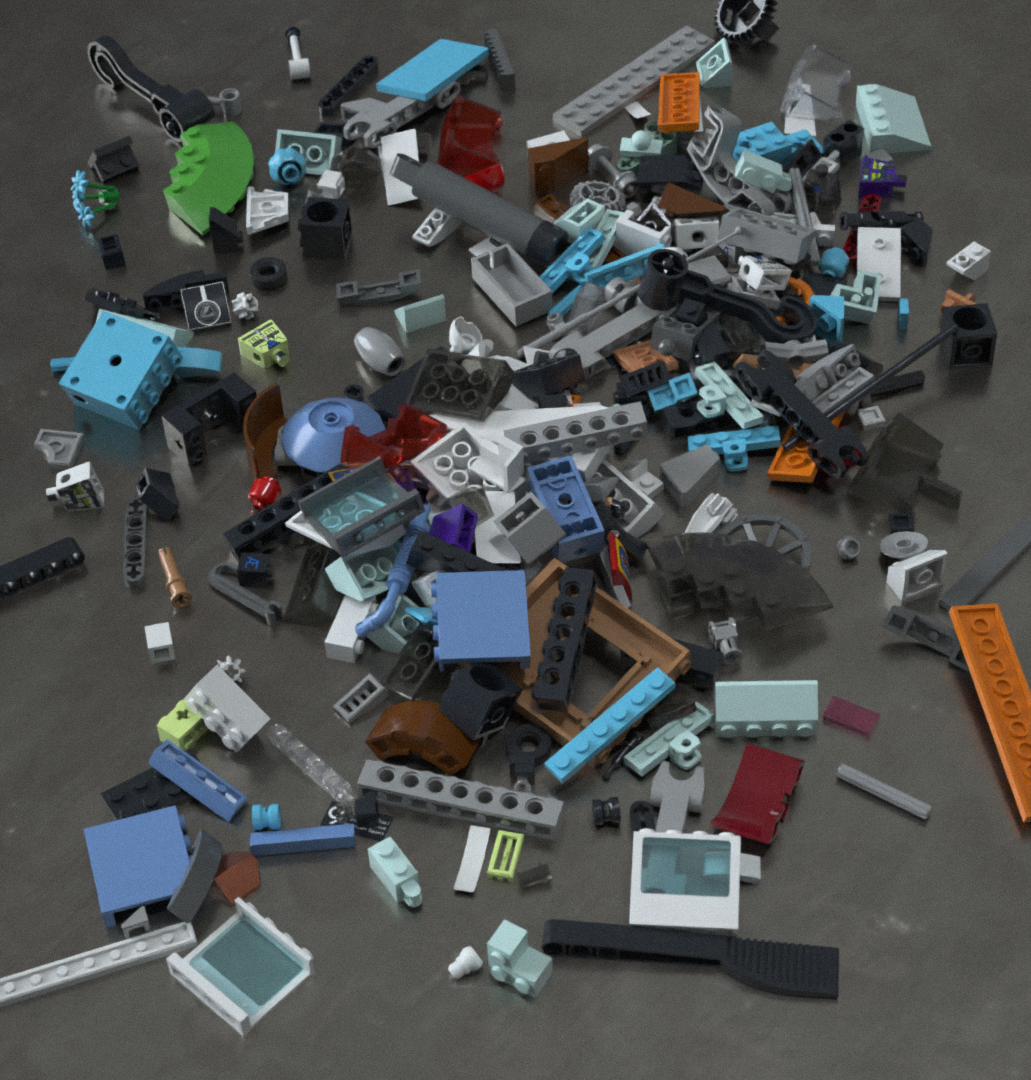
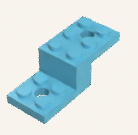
(771, 143)

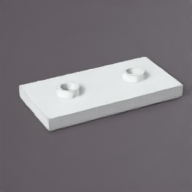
(881, 254)

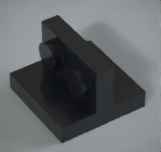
(114, 159)

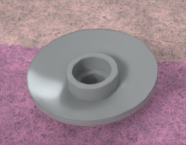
(904, 544)

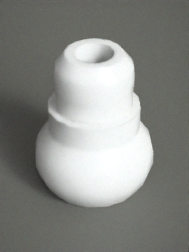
(465, 963)

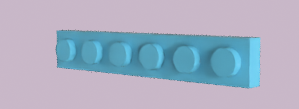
(610, 725)

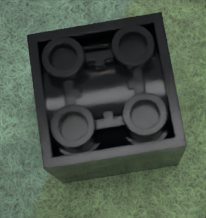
(325, 227)
(974, 341)
(480, 699)

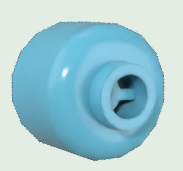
(834, 263)

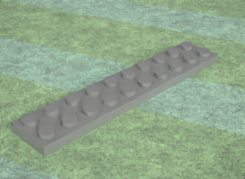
(632, 81)

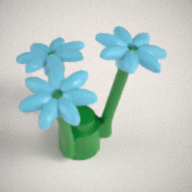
(108, 196)

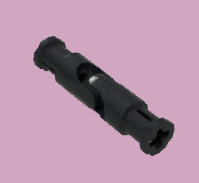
(873, 219)

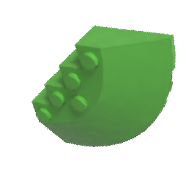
(210, 172)

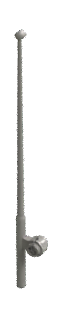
(556, 322)

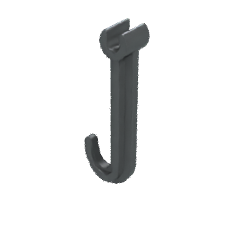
(267, 609)

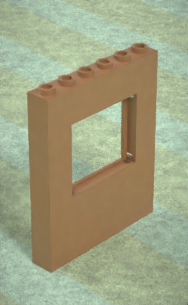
(613, 623)

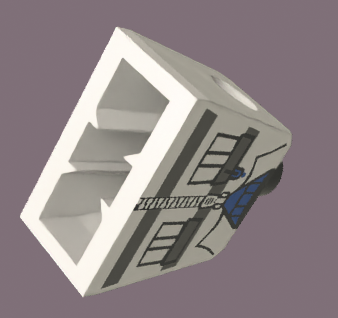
(763, 273)

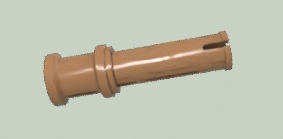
(176, 583)

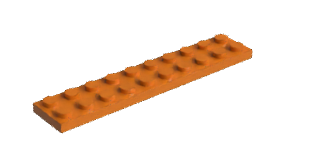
(1000, 690)

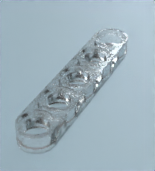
(310, 763)

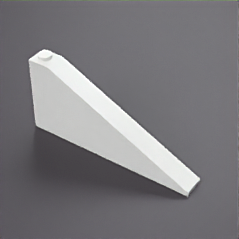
(492, 429)

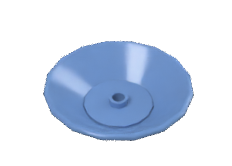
(317, 431)

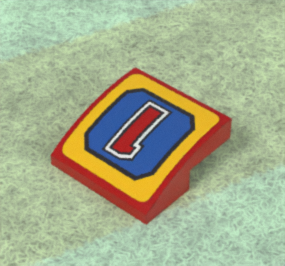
(619, 565)

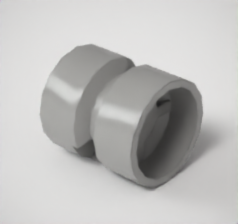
(617, 287)

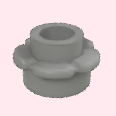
(853, 547)

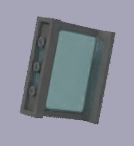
(360, 507)

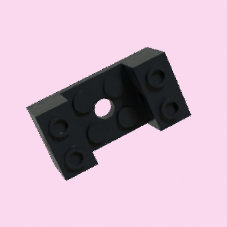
(188, 421)

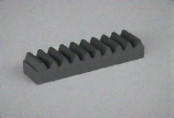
(499, 60)

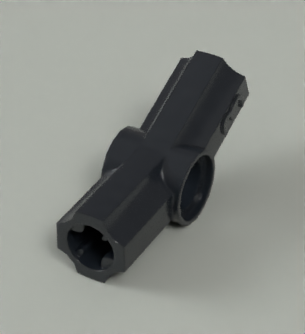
(633, 546)

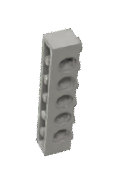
(580, 432)

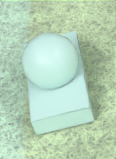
(640, 145)

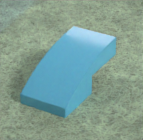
(672, 393)

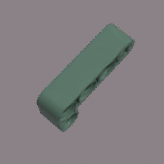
(669, 148)

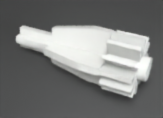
(712, 515)

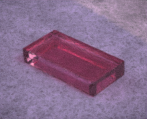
(851, 716)

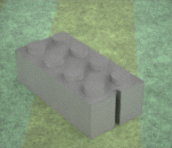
(512, 284)

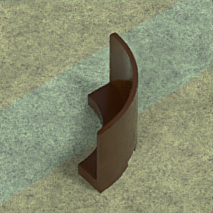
(261, 430)
(422, 730)

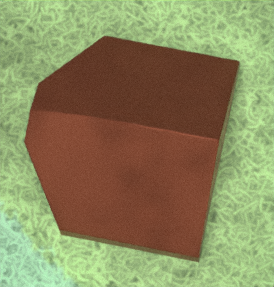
(236, 876)

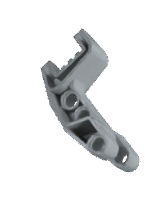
(715, 159)

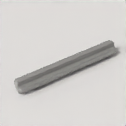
(884, 791)

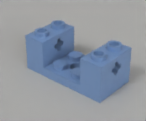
(579, 519)

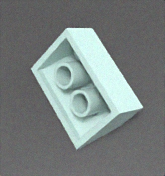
(315, 148)
(363, 573)

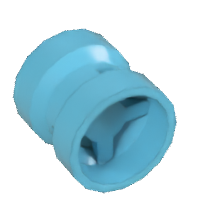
(266, 817)

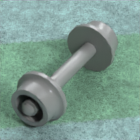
(600, 158)

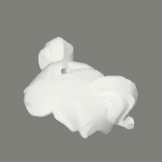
(463, 336)

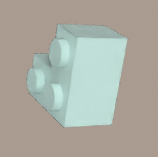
(861, 298)
(516, 962)

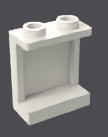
(635, 237)

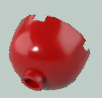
(489, 178)

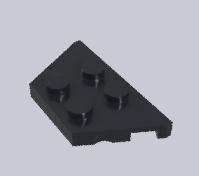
(122, 306)

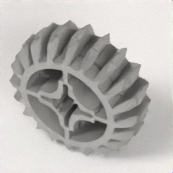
(600, 193)

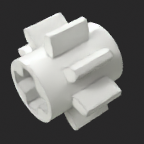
(245, 305)
(225, 665)

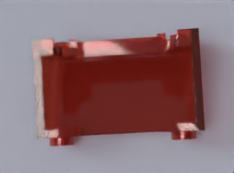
(468, 136)
(402, 440)

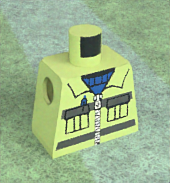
(265, 345)

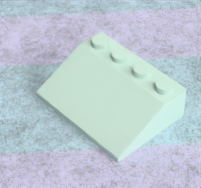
(891, 120)

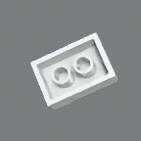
(226, 709)

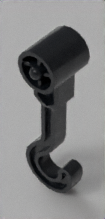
(175, 110)
(669, 282)

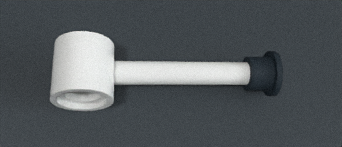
(298, 67)

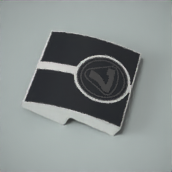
(205, 306)

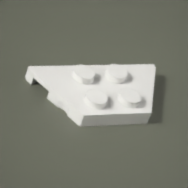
(265, 209)

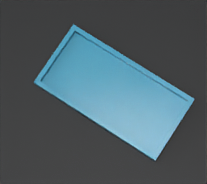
(433, 69)

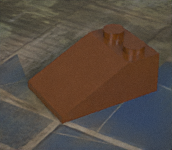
(557, 164)
(684, 204)

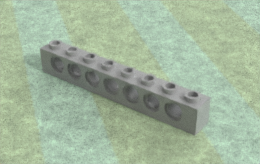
(462, 799)

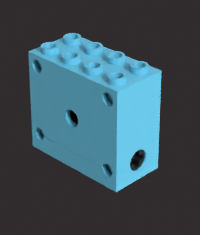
(121, 370)

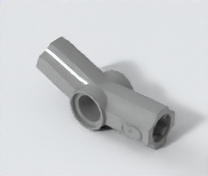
(795, 353)

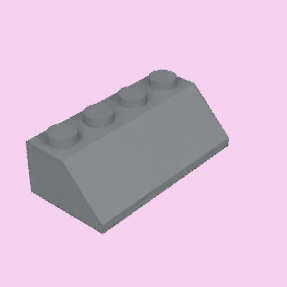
(767, 235)

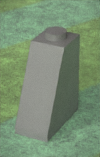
(689, 474)

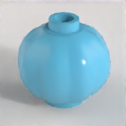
(287, 166)

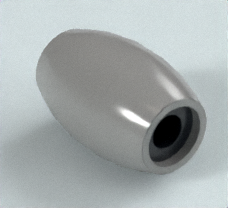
(379, 351)

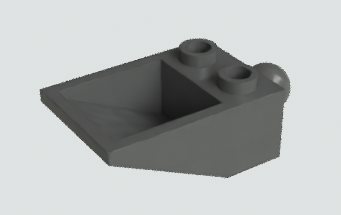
(679, 338)

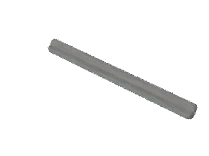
(803, 212)

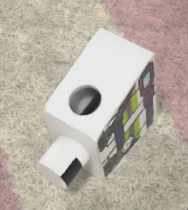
(77, 488)

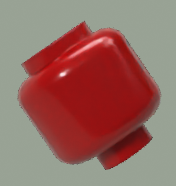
(264, 493)

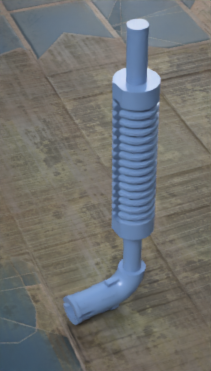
(398, 578)

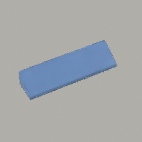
(197, 780)
(302, 839)

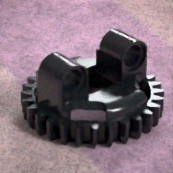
(737, 31)

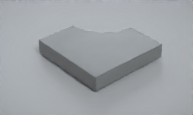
(60, 447)

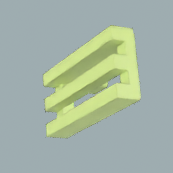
(502, 873)

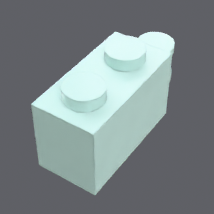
(762, 172)
(395, 872)

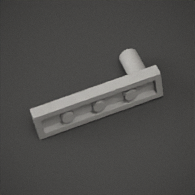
(844, 389)

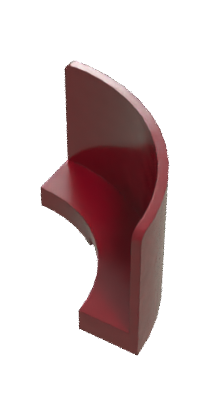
(759, 794)

